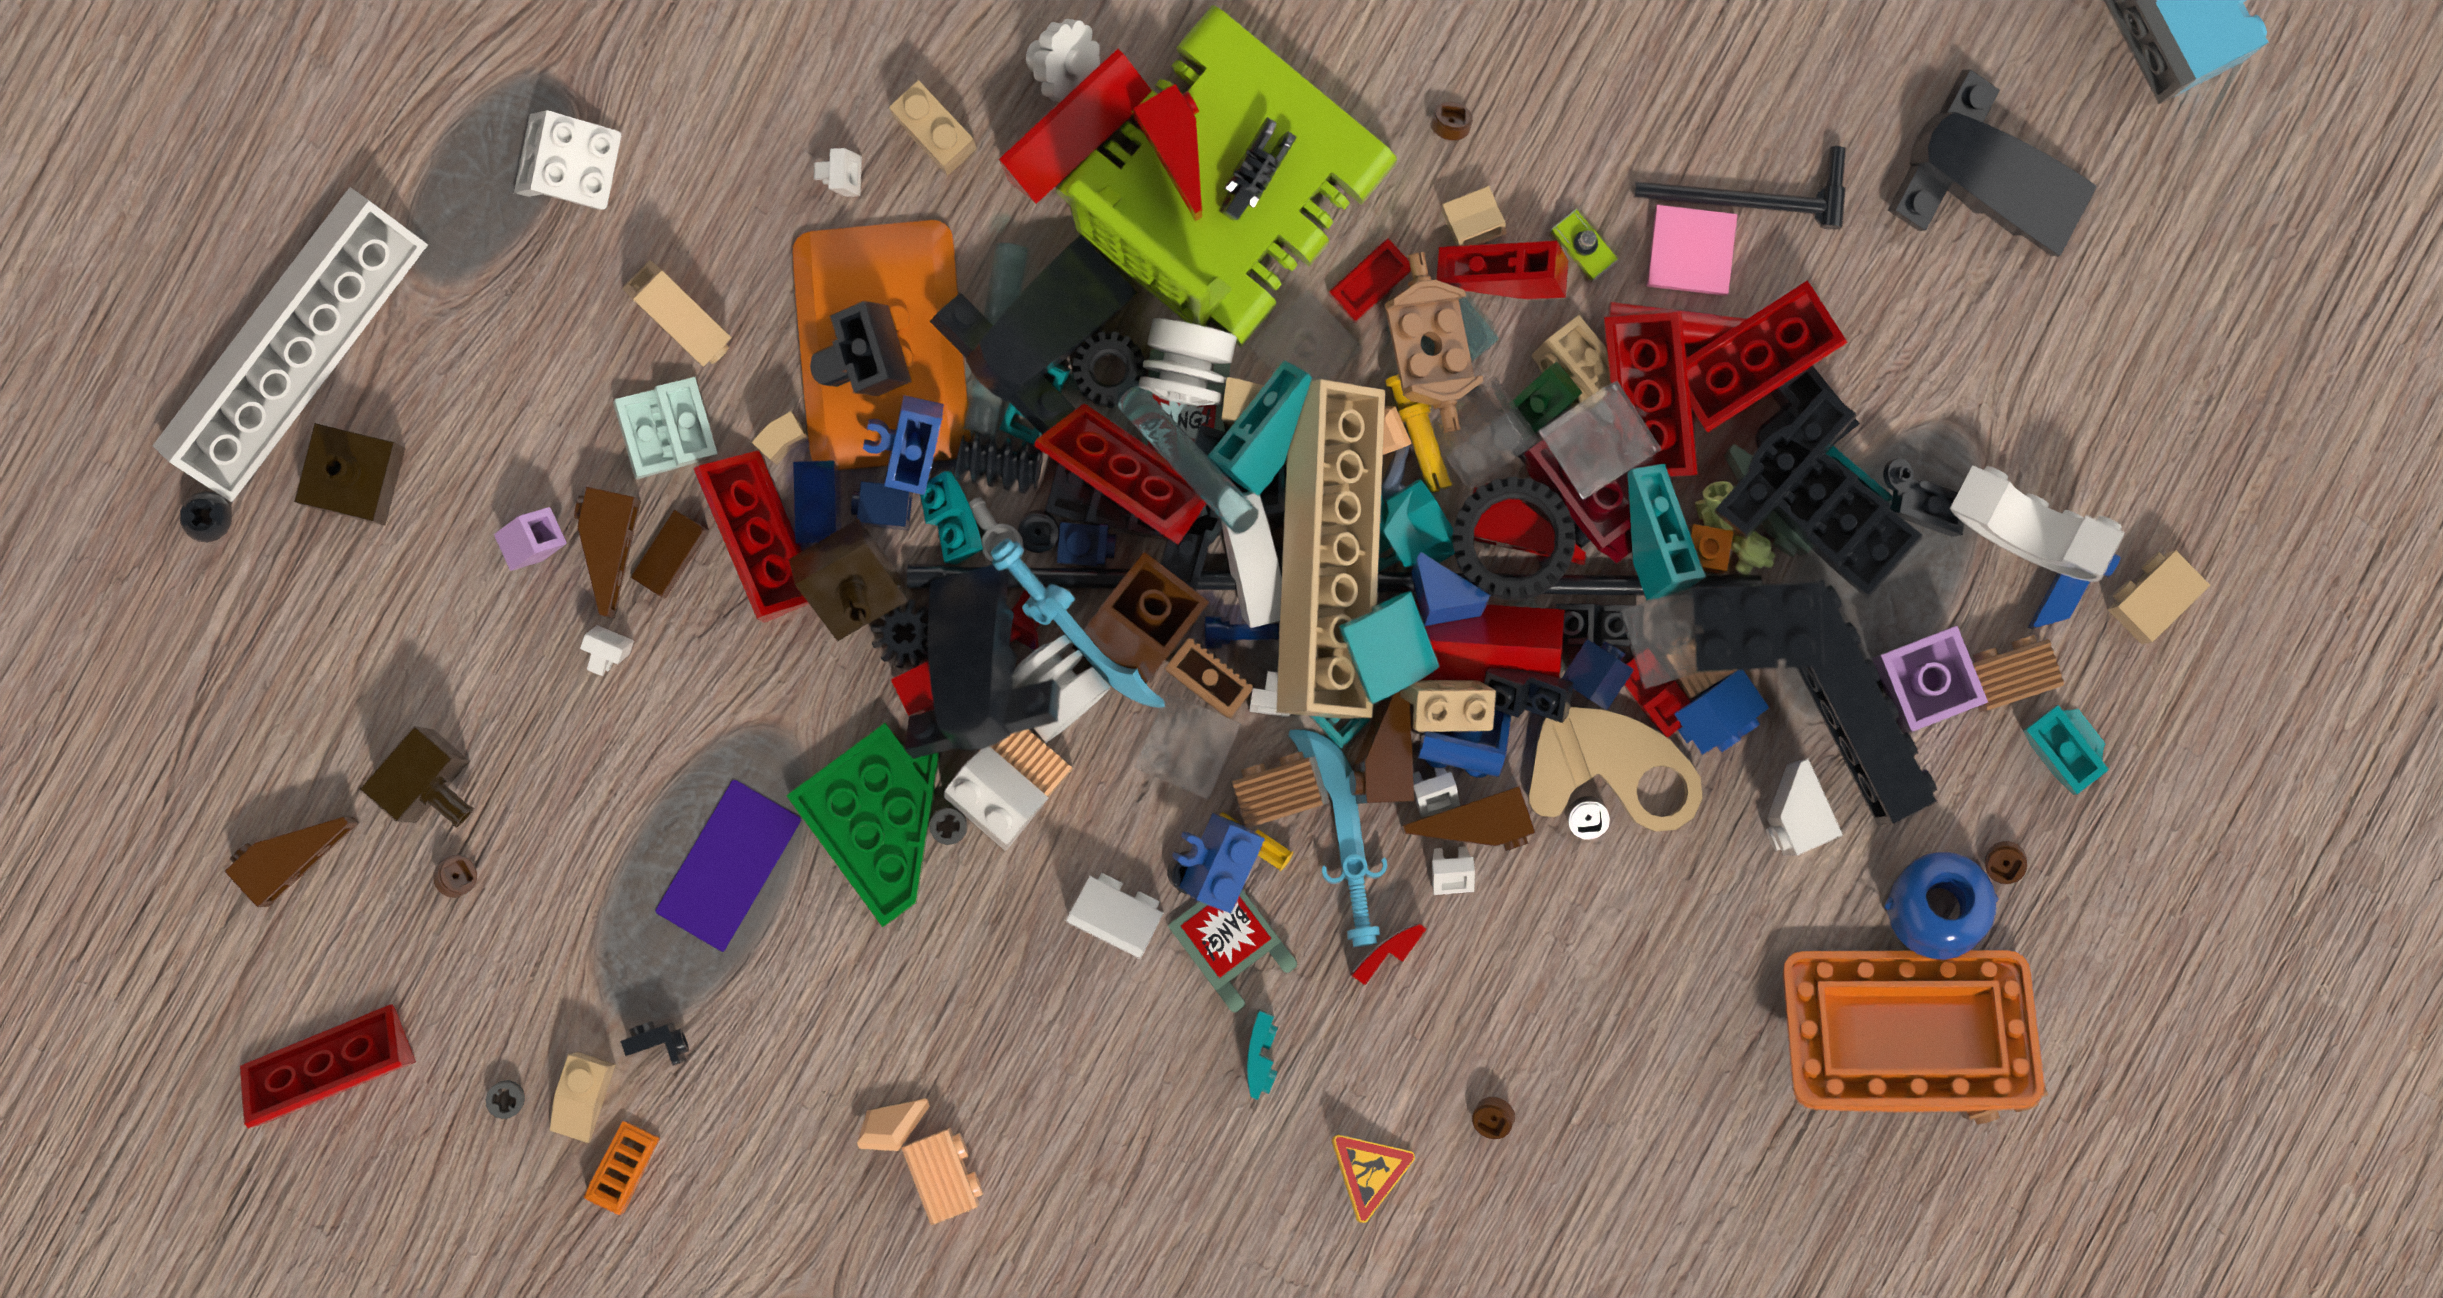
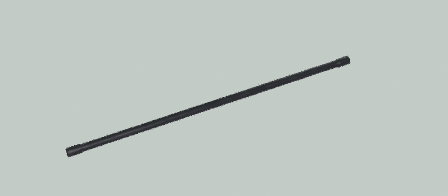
(1098, 578)

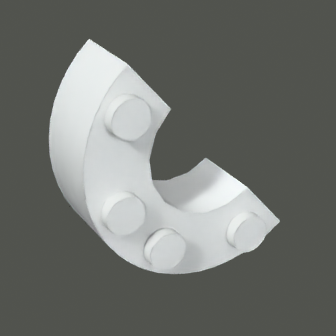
(2032, 530)

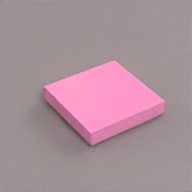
(1691, 250)

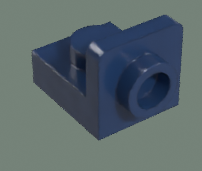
(1085, 545)

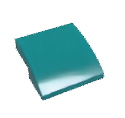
(1389, 647)

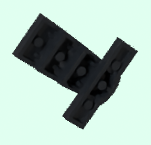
(1990, 173)
(1037, 330)
(1821, 499)
(1081, 502)
(975, 669)

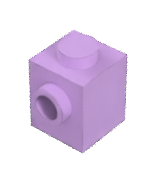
(530, 538)

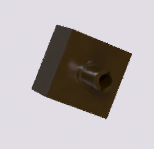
(349, 474)
(847, 580)
(419, 777)

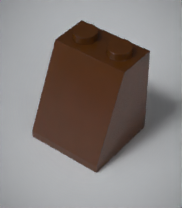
(1145, 617)

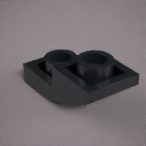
(1594, 623)
(1530, 691)

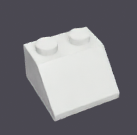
(995, 797)
(1800, 812)
(1116, 915)

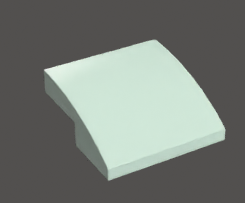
(665, 428)

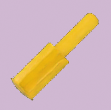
(1270, 850)

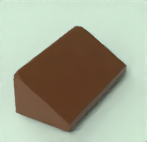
(669, 554)

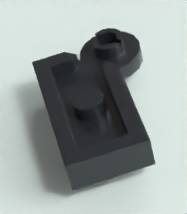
(1921, 500)

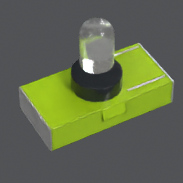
(1584, 245)

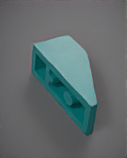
(1263, 433)
(1660, 536)

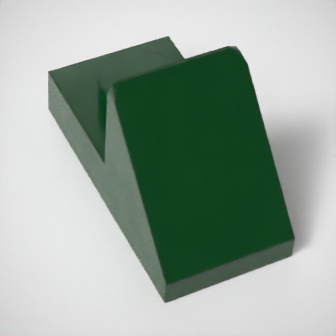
(1547, 397)

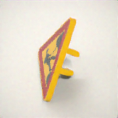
(1369, 1172)

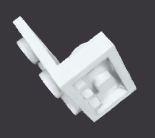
(567, 159)

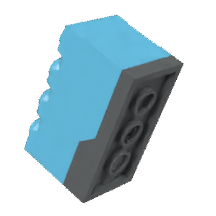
(2186, 40)

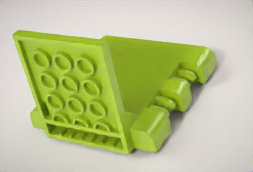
(1206, 263)

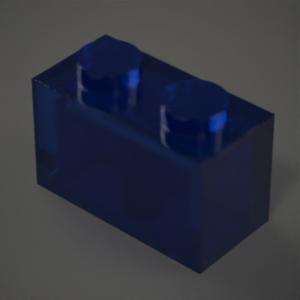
(816, 501)

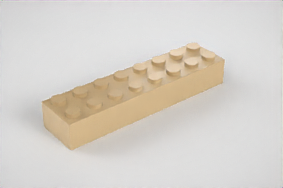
(1329, 547)

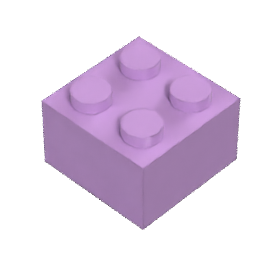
(1930, 679)

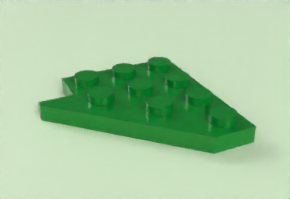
(874, 818)

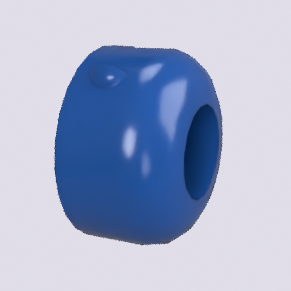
(1916, 922)

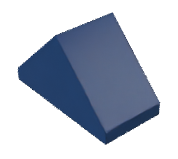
(1444, 594)

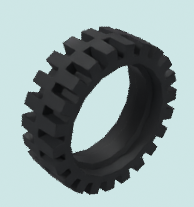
(1518, 489)

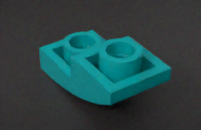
(950, 511)
(1259, 1067)

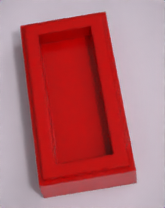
(1371, 280)

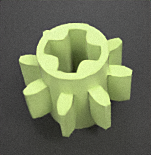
(1713, 496)

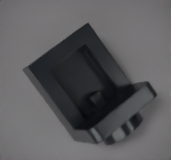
(648, 1036)

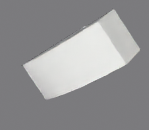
(1255, 569)

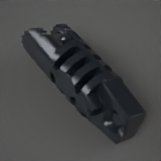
(1254, 171)

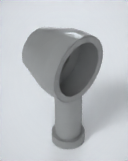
(993, 531)

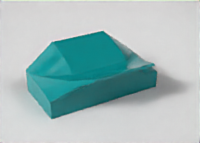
(1417, 525)
(2068, 747)

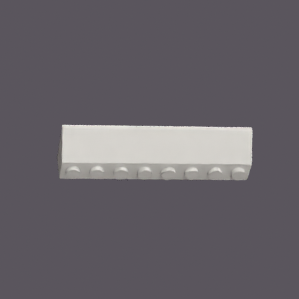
(289, 345)

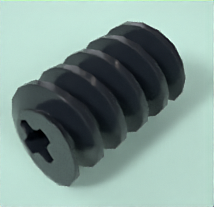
(998, 463)

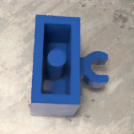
(910, 444)
(1722, 713)
(1219, 862)

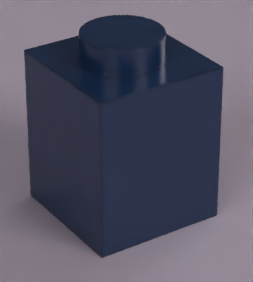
(882, 506)
(1598, 672)

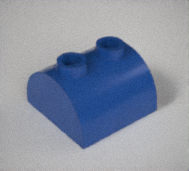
(1475, 751)

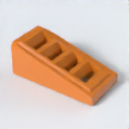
(601, 1176)

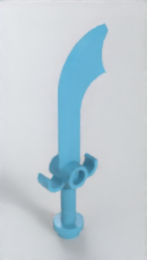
(1050, 605)
(1335, 775)

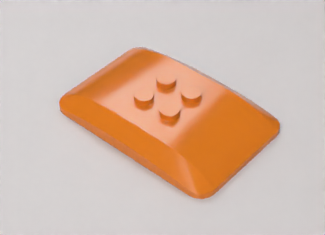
(916, 276)
(1912, 1031)

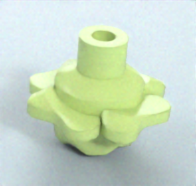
(1752, 552)

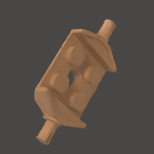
(1431, 311)

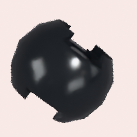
(191, 519)

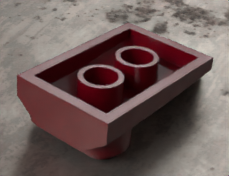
(1600, 516)

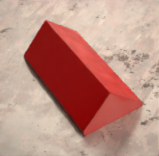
(1075, 127)
(1760, 355)
(1651, 368)
(1123, 470)
(754, 531)
(1498, 639)
(323, 1066)

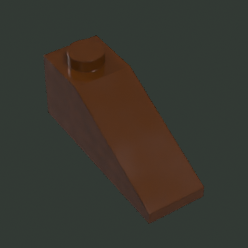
(606, 536)
(1385, 758)
(1487, 821)
(277, 863)

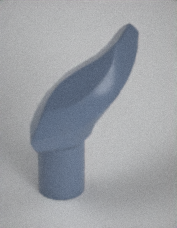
(1394, 474)

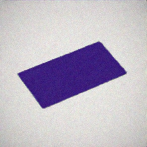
(728, 865)

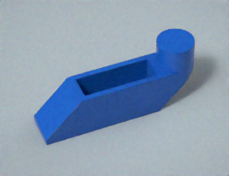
(2064, 597)

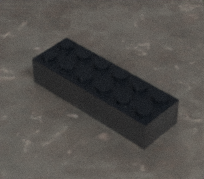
(1865, 722)

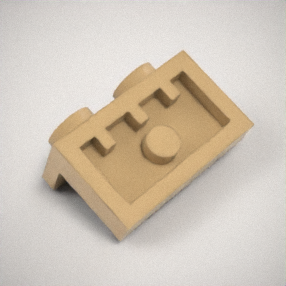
(1579, 355)
(1451, 705)

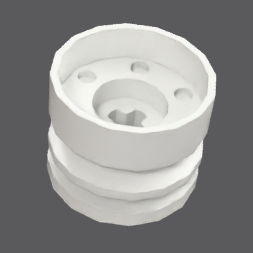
(1187, 362)
(1077, 692)

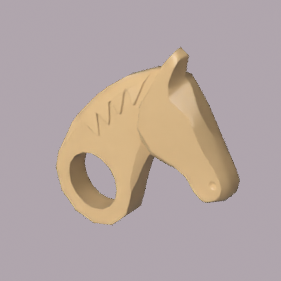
(1616, 750)

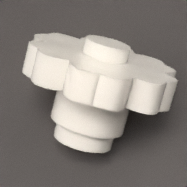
(1063, 57)

